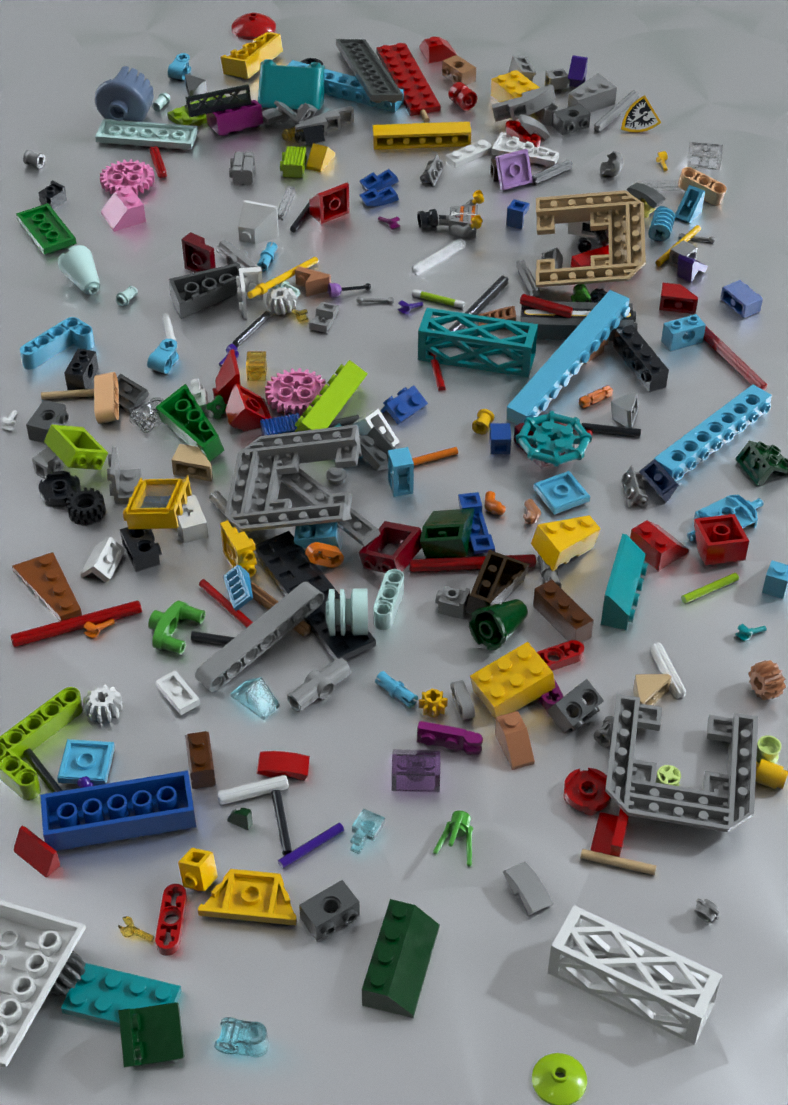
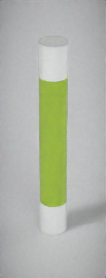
(439, 299)

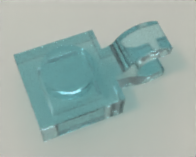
(365, 827)

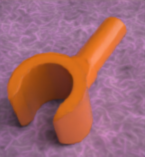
(94, 630)

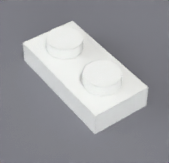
(177, 692)

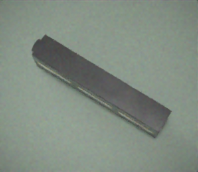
(559, 327)

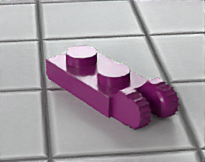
(449, 737)

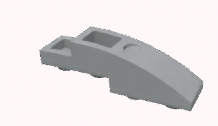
(526, 105)

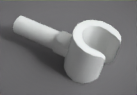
(9, 422)

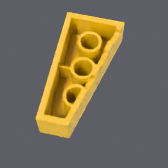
(247, 60)

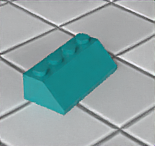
(623, 585)

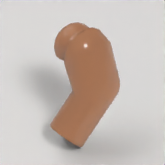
(533, 512)

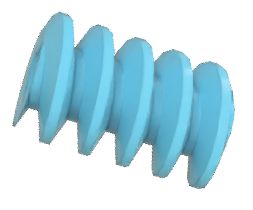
(661, 224)

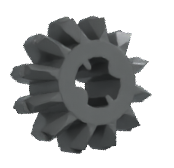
(69, 975)

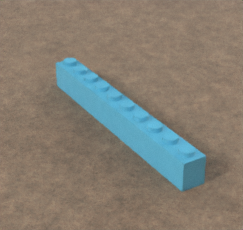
(568, 358)

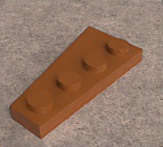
(49, 584)

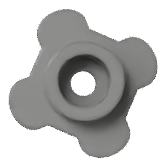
(706, 910)

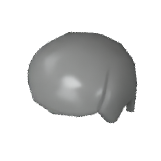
(613, 165)

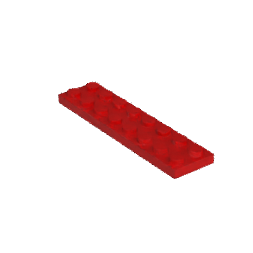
(408, 76)

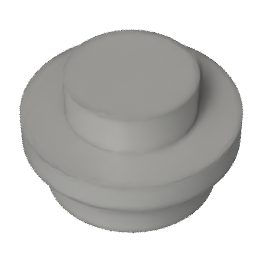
(336, 476)

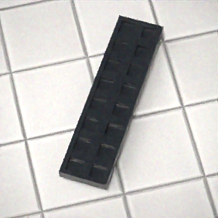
(291, 567)

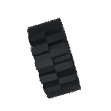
(88, 514)

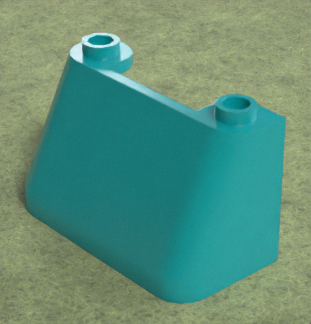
(291, 85)

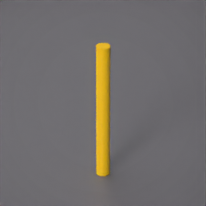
(687, 237)

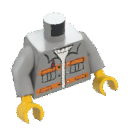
(464, 219)

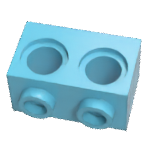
(400, 471)

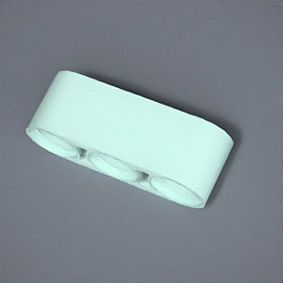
(388, 599)

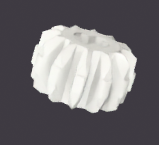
(281, 301)
(102, 704)

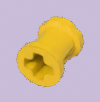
(481, 424)

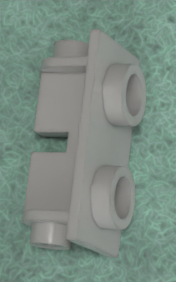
(432, 171)
(633, 488)

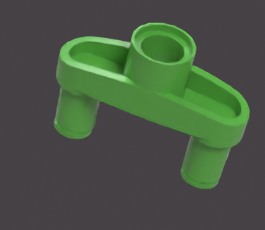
(167, 622)

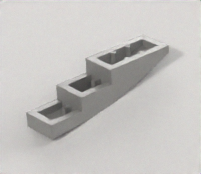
(330, 120)

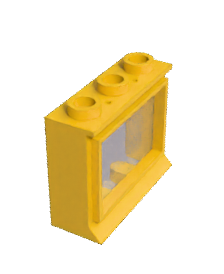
(157, 503)

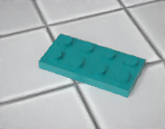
(108, 990)

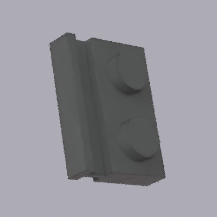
(130, 394)

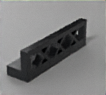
(218, 103)

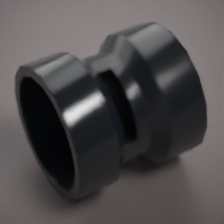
(427, 218)

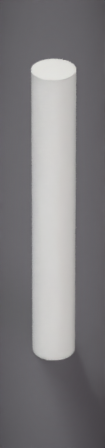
(168, 327)

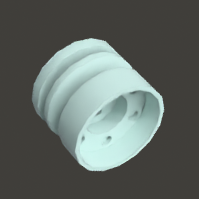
(347, 612)

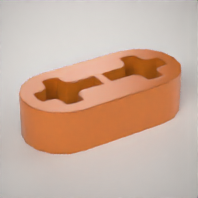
(325, 552)

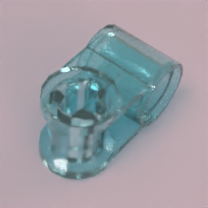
(237, 1037)

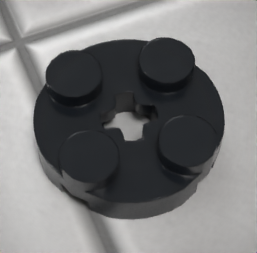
(49, 487)

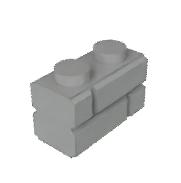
(242, 168)

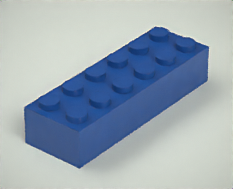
(117, 811)

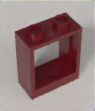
(392, 533)

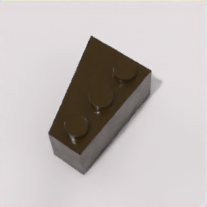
(496, 580)

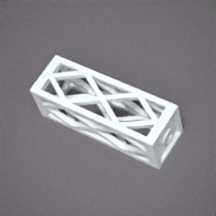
(646, 963)

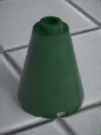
(497, 622)

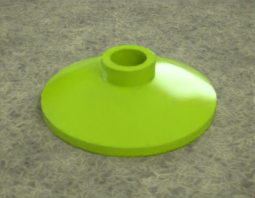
(555, 1089)

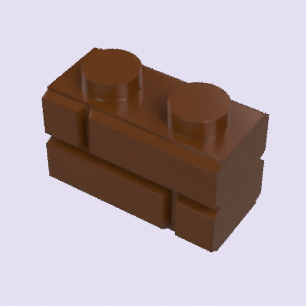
(200, 760)

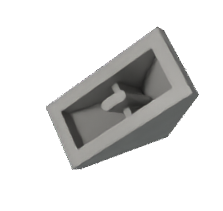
(625, 409)

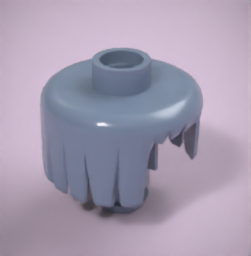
(125, 96)

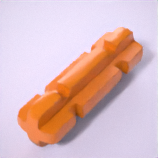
(595, 396)

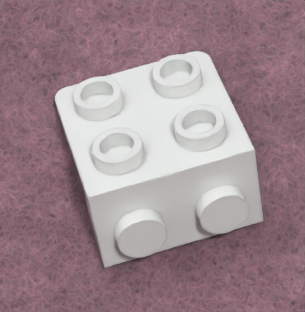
(246, 281)

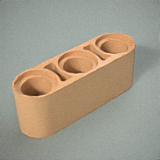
(713, 189)
(106, 397)

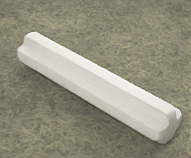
(666, 667)
(252, 789)

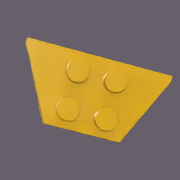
(250, 898)

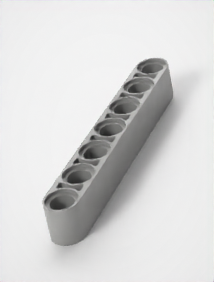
(259, 636)

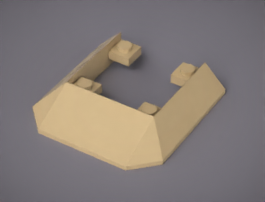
(610, 211)

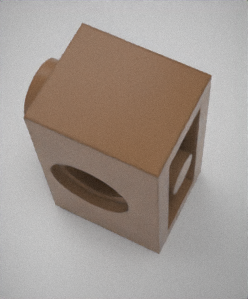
(458, 70)

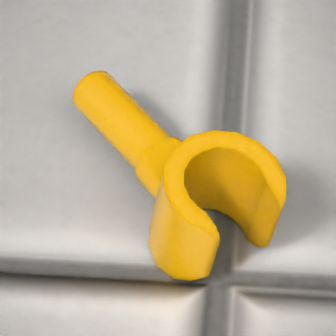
(662, 158)

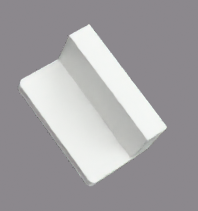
(104, 559)

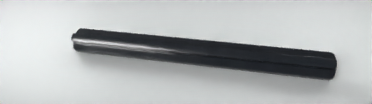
(483, 301)

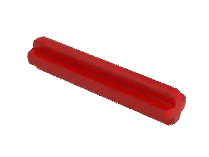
(158, 162)
(545, 305)

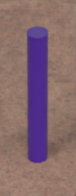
(310, 845)

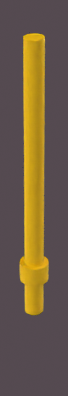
(263, 288)

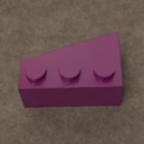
(236, 118)

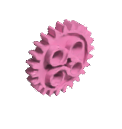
(127, 175)
(293, 390)

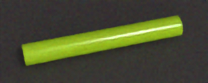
(709, 588)

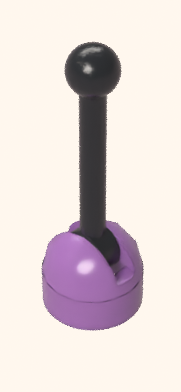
(335, 289)

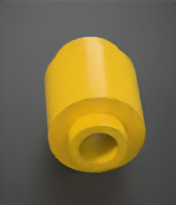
(770, 774)

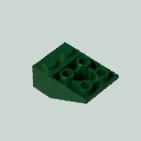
(447, 533)

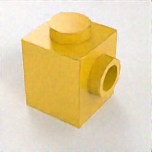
(198, 869)

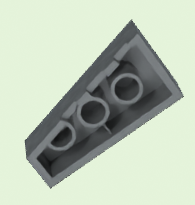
(203, 289)

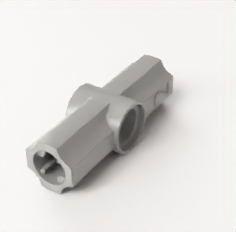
(234, 255)
(319, 684)

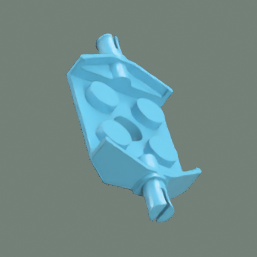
(732, 504)

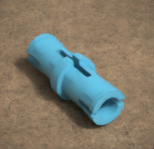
(267, 256)
(396, 689)

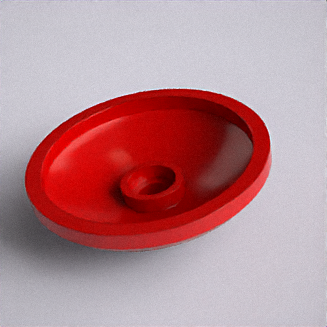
(252, 26)

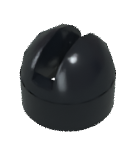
(582, 246)

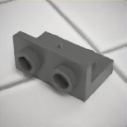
(375, 449)

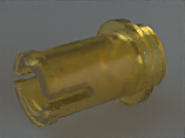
(288, 134)

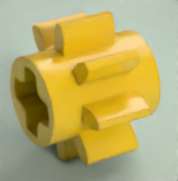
(433, 703)

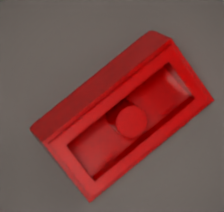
(36, 852)

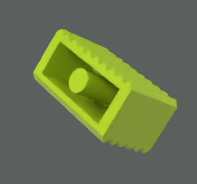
(293, 162)

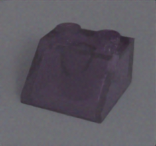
(416, 770)

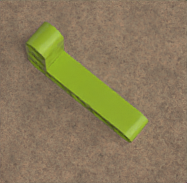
(30, 734)

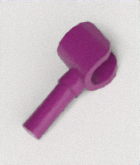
(392, 223)

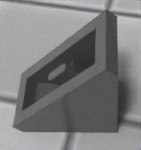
(195, 85)

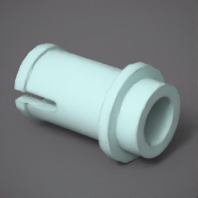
(164, 99)
(124, 297)

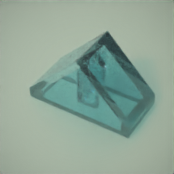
(256, 697)

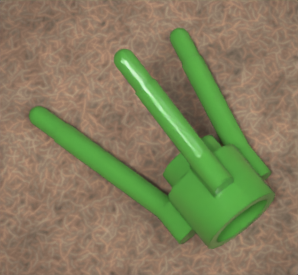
(580, 293)
(458, 827)

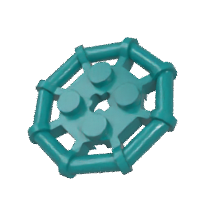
(548, 450)

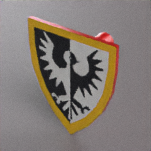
(640, 117)

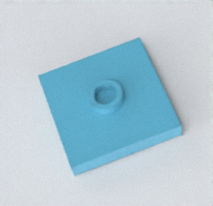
(561, 492)
(86, 759)

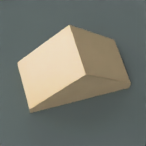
(651, 687)

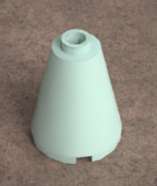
(80, 269)

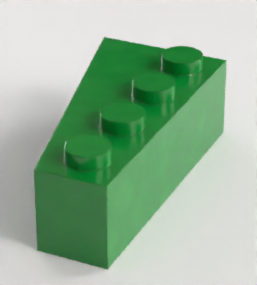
(187, 420)

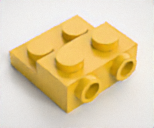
(238, 548)

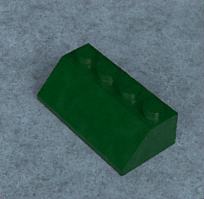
(400, 960)

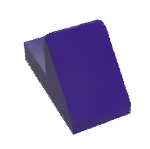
(577, 71)
(688, 267)

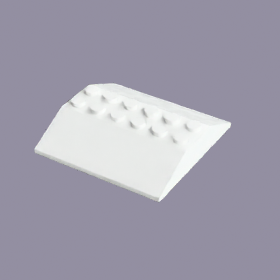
(31, 958)

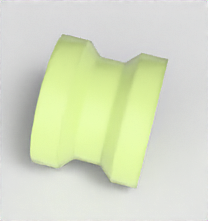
(668, 773)

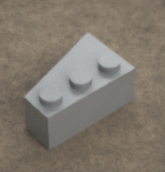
(593, 94)

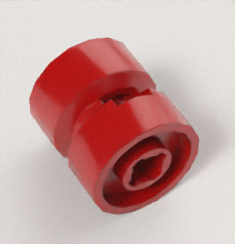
(462, 96)

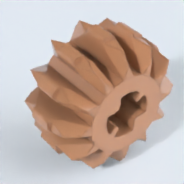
(767, 680)

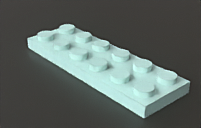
(147, 134)

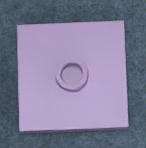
(514, 169)

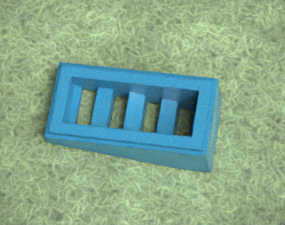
(238, 583)

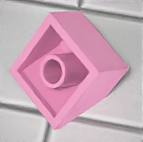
(123, 210)

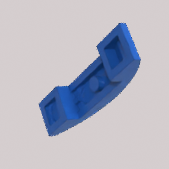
(480, 539)

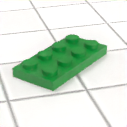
(46, 228)

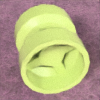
(768, 749)

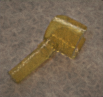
(300, 315)
(131, 930)

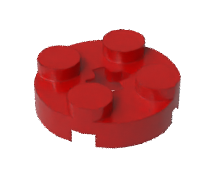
(586, 802)

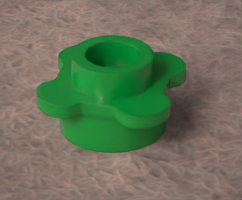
(212, 407)

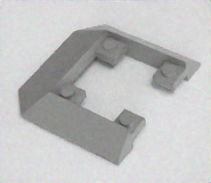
(259, 472)
(725, 798)

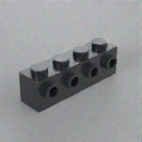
(640, 358)

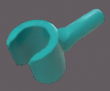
(746, 633)

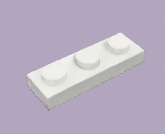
(469, 153)

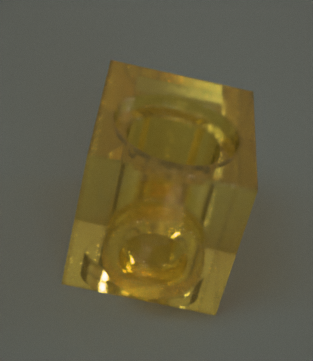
(256, 366)

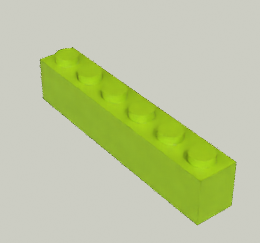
(333, 398)

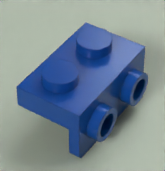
(405, 404)

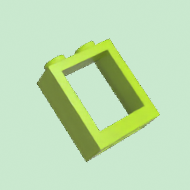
(75, 447)

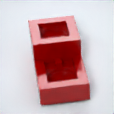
(283, 763)

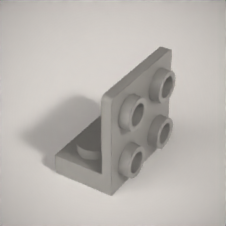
(303, 112)
(122, 480)

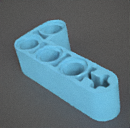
(55, 340)

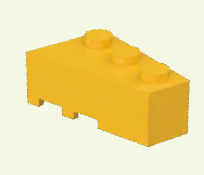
(564, 539)

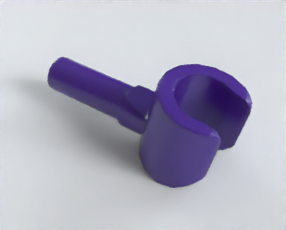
(405, 309)
(230, 347)

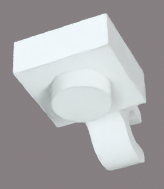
(199, 393)

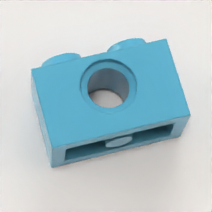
(683, 332)

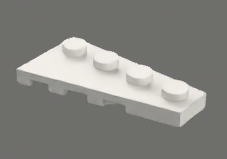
(536, 155)

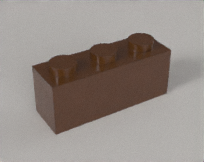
(562, 612)

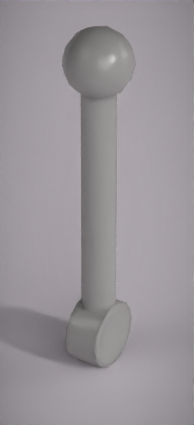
(710, 239)
(390, 300)

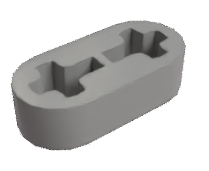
(462, 700)

